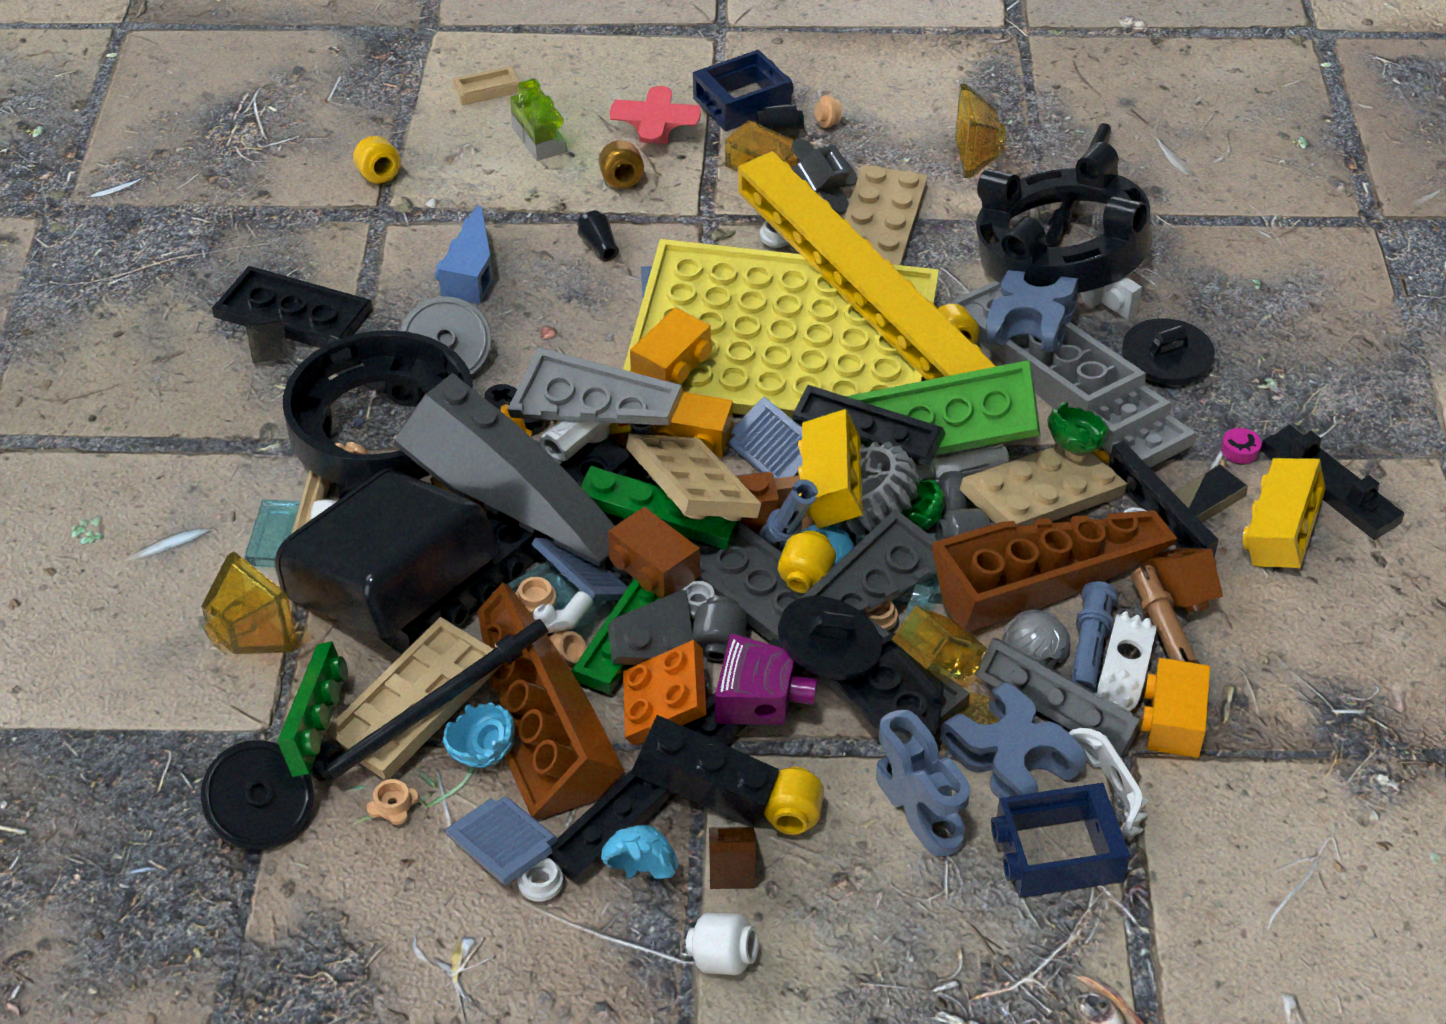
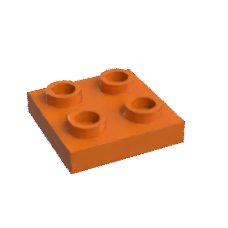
(666, 687)

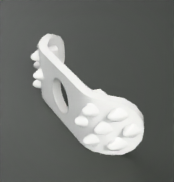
(1123, 677)
(1102, 754)

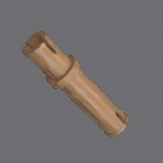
(1159, 608)

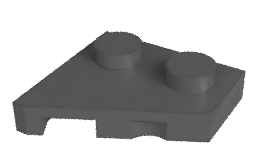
(650, 630)

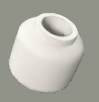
(722, 943)

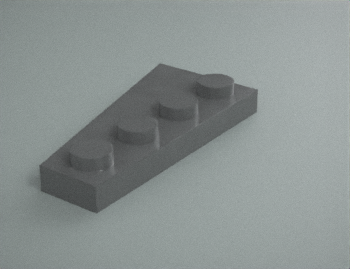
(880, 566)

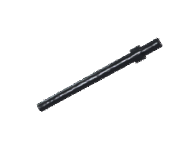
(1062, 216)
(505, 651)

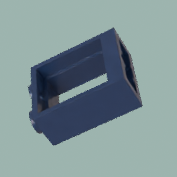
(714, 83)
(1060, 807)

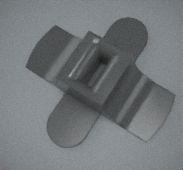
(825, 172)

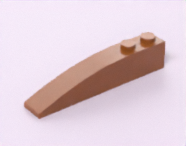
(1025, 567)
(559, 743)

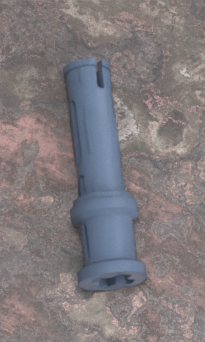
(788, 519)
(1094, 624)

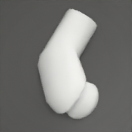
(566, 618)

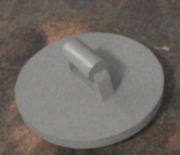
(455, 325)

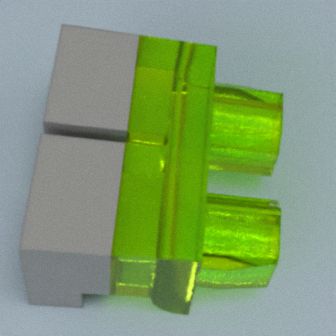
(537, 121)

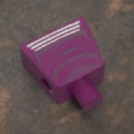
(758, 684)

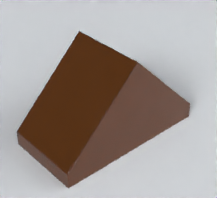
(732, 857)

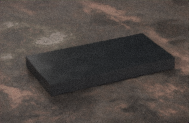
(307, 309)

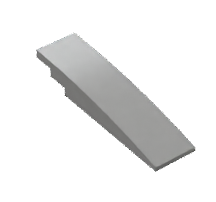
(1093, 379)

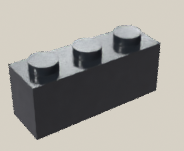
(704, 771)

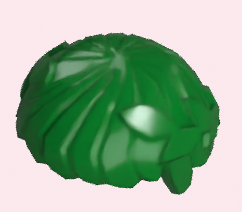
(1077, 429)
(927, 506)

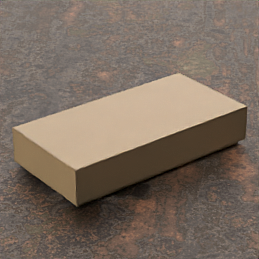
(486, 85)

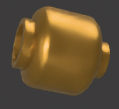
(621, 164)

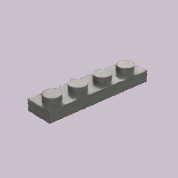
(1059, 695)

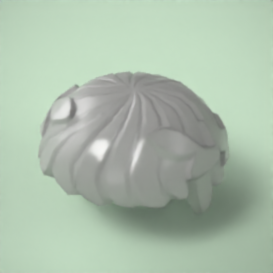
(1038, 636)

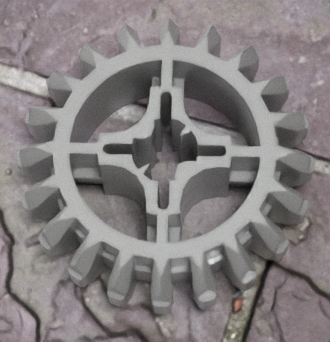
(887, 485)

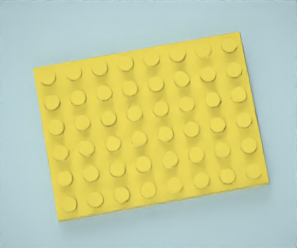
(771, 325)

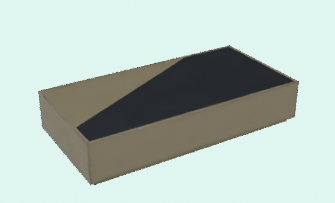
(1211, 492)

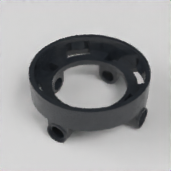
(1024, 247)
(400, 358)

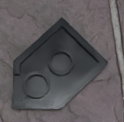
(896, 685)

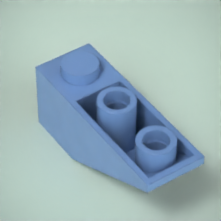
(467, 266)

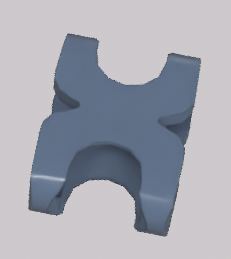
(1032, 311)
(1013, 744)
(922, 782)

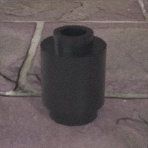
(782, 119)

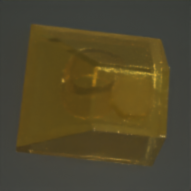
(977, 131)
(248, 611)

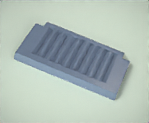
(768, 440)
(588, 577)
(502, 838)

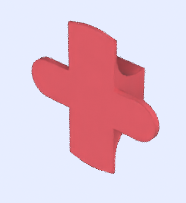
(655, 116)

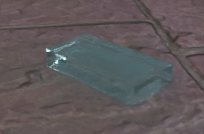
(270, 529)

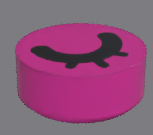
(1241, 445)

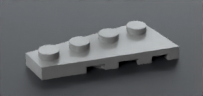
(588, 391)

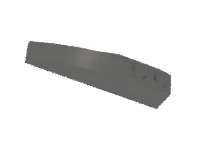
(492, 459)

